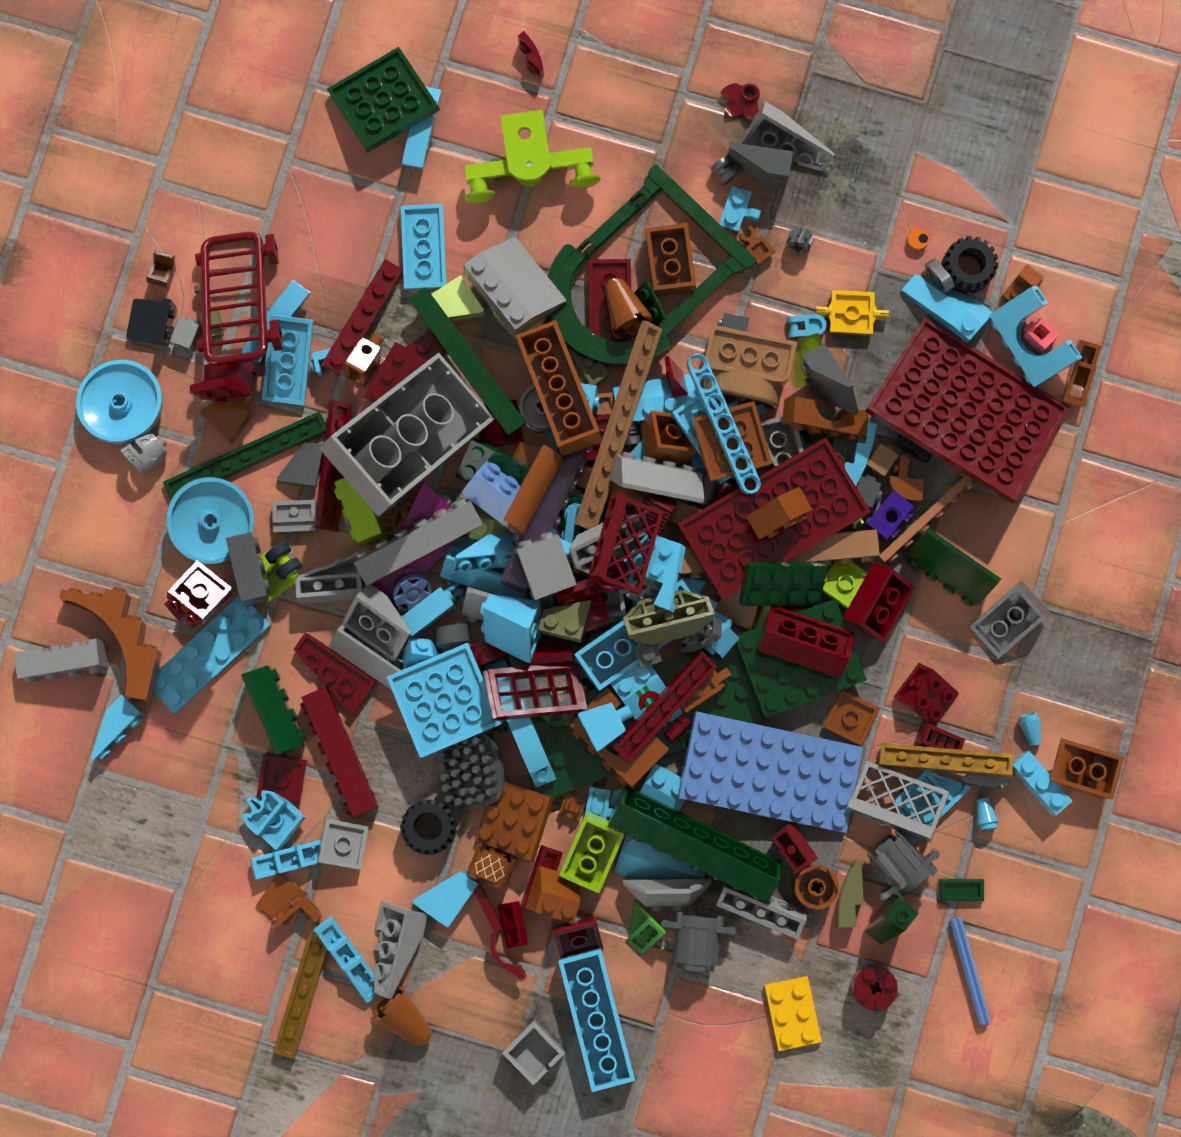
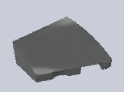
(304, 466)

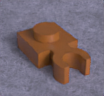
(756, 247)

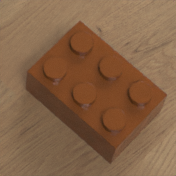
(670, 259)

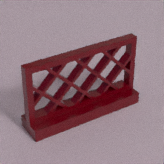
(608, 537)

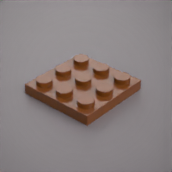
(751, 432)
(515, 821)

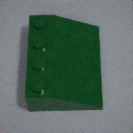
(951, 568)

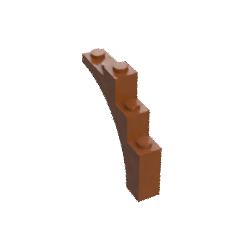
(112, 609)

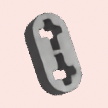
(939, 275)

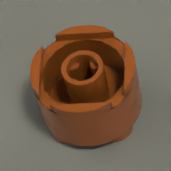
(827, 891)

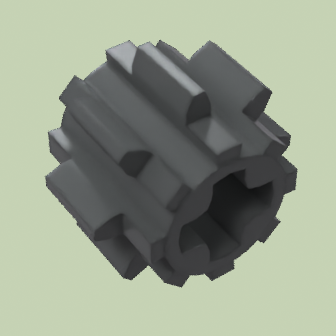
(800, 240)

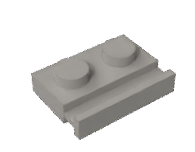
(294, 516)

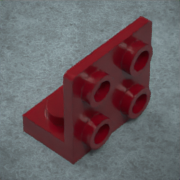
(584, 591)
(926, 694)

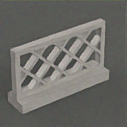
(889, 818)

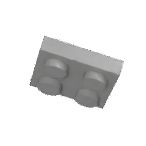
(342, 844)

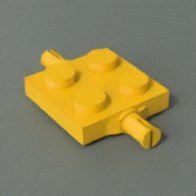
(852, 312)

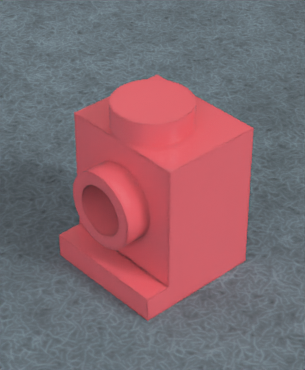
(1044, 331)

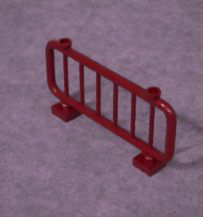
(265, 336)

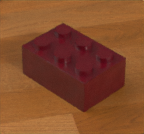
(879, 602)

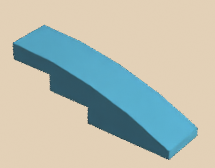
(420, 136)
(286, 305)
(861, 455)
(285, 860)
(347, 958)

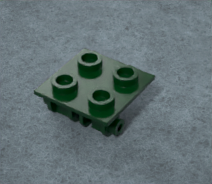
(649, 300)

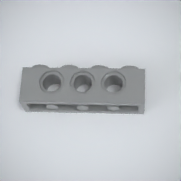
(775, 914)

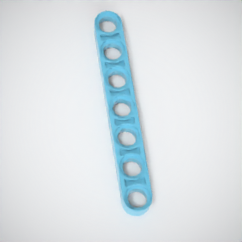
(723, 435)

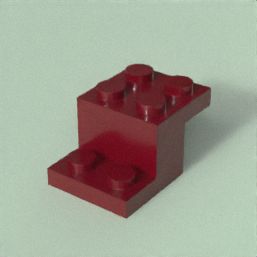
(227, 382)

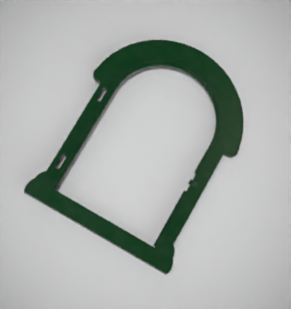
(570, 261)

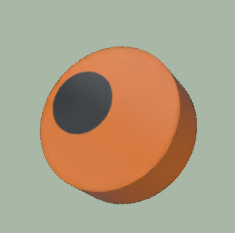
(917, 239)

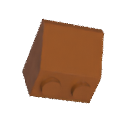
(554, 896)

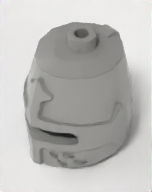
(145, 452)

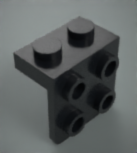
(151, 321)

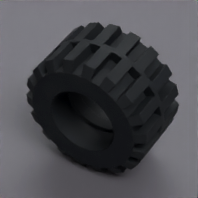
(979, 251)
(410, 834)

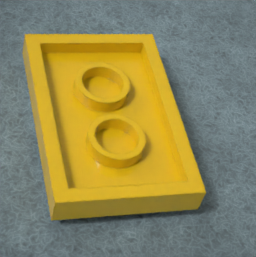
(792, 1013)

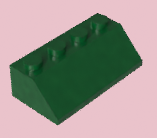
(273, 710)

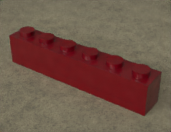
(339, 751)

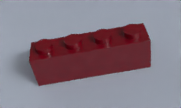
(806, 641)

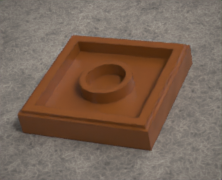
(851, 718)

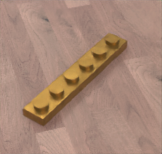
(946, 760)
(301, 996)

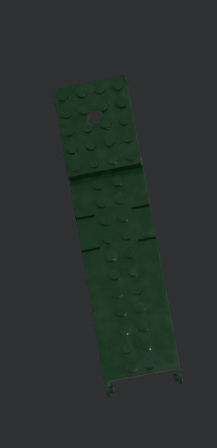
(756, 690)

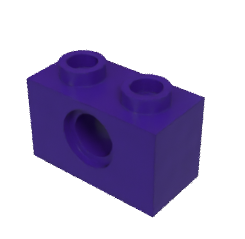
(899, 507)

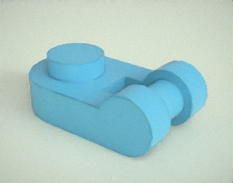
(812, 324)

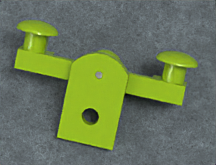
(528, 159)

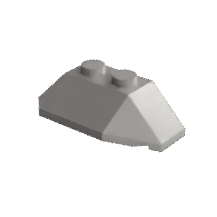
(585, 543)
(666, 892)

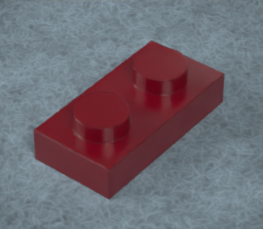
(513, 924)

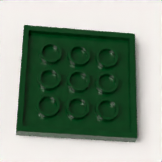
(383, 99)

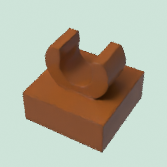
(572, 807)

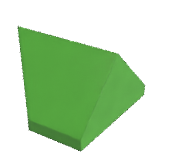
(643, 929)

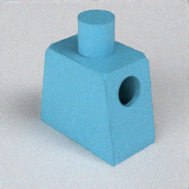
(604, 724)

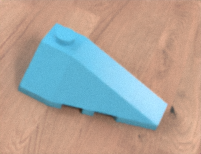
(953, 310)
(641, 861)

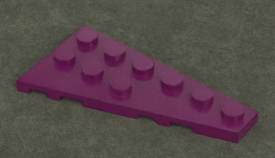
(423, 506)

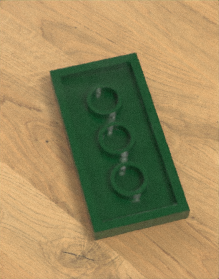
(783, 583)

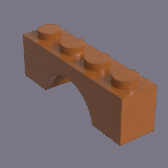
(802, 414)

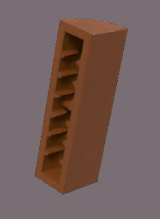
(533, 490)

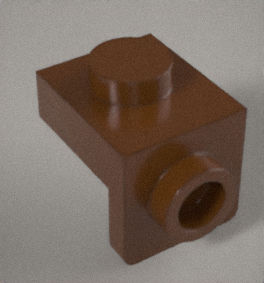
(161, 269)

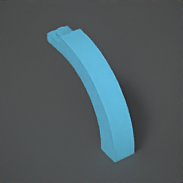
(528, 742)

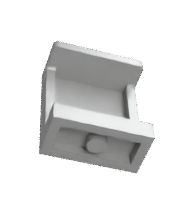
(545, 565)

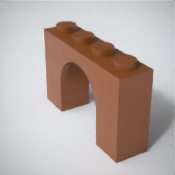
(627, 772)

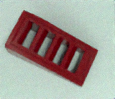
(924, 731)

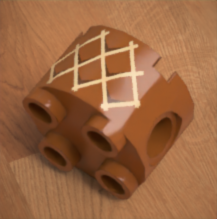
(492, 865)

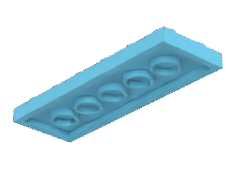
(208, 654)

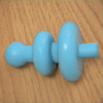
(457, 592)

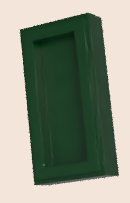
(961, 889)

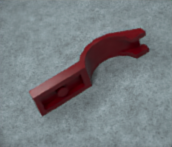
(496, 925)

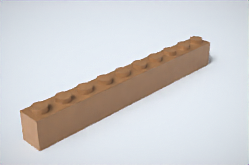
(838, 547)

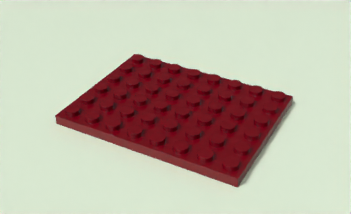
(968, 410)

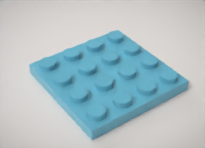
(443, 700)

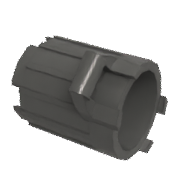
(901, 865)
(697, 940)

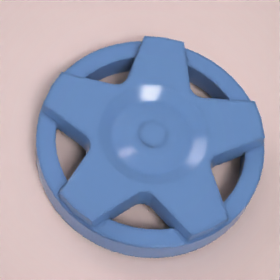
(411, 592)

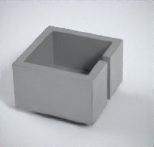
(532, 1052)

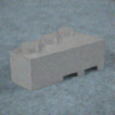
(330, 583)

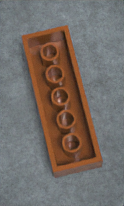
(559, 388)

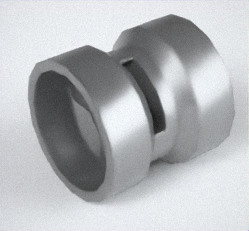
(725, 170)
(633, 437)

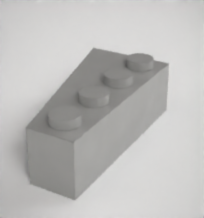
(61, 660)

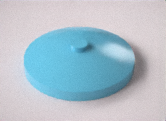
(119, 401)
(205, 515)

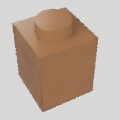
(881, 460)

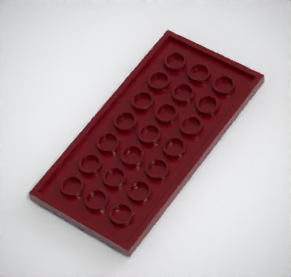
(726, 541)

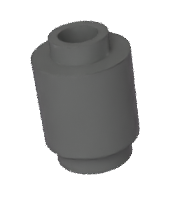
(709, 492)

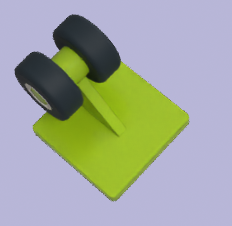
(280, 569)

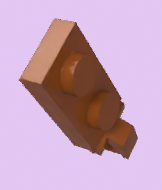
(707, 689)

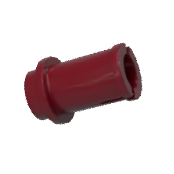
(679, 728)

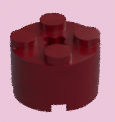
(878, 999)

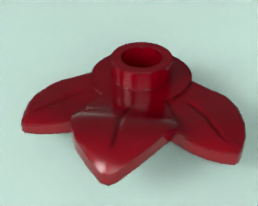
(739, 102)

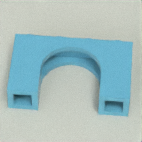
(1009, 322)

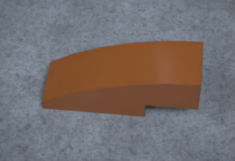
(1081, 374)

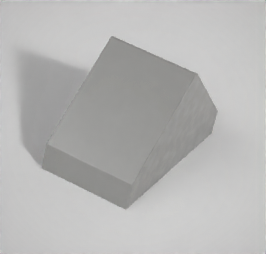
(407, 434)

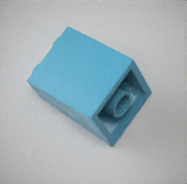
(511, 625)

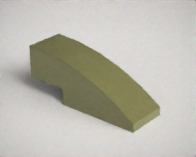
(850, 895)

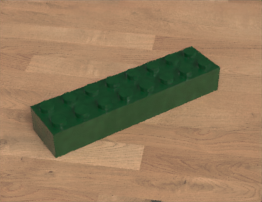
(695, 844)

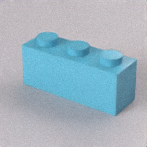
(1038, 783)

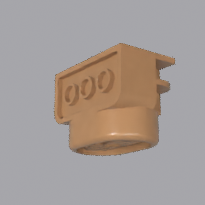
(749, 365)

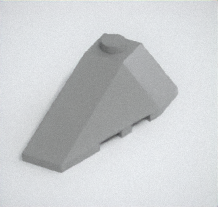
(778, 131)
(399, 937)

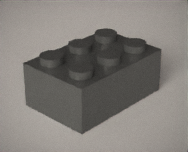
(248, 569)

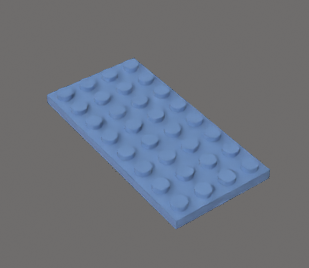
(769, 772)

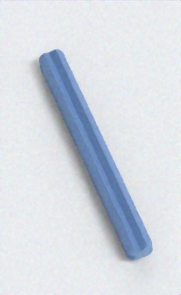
(970, 971)

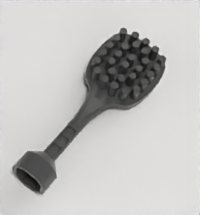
(474, 767)

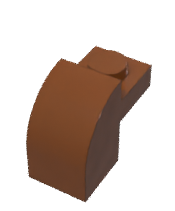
(908, 488)

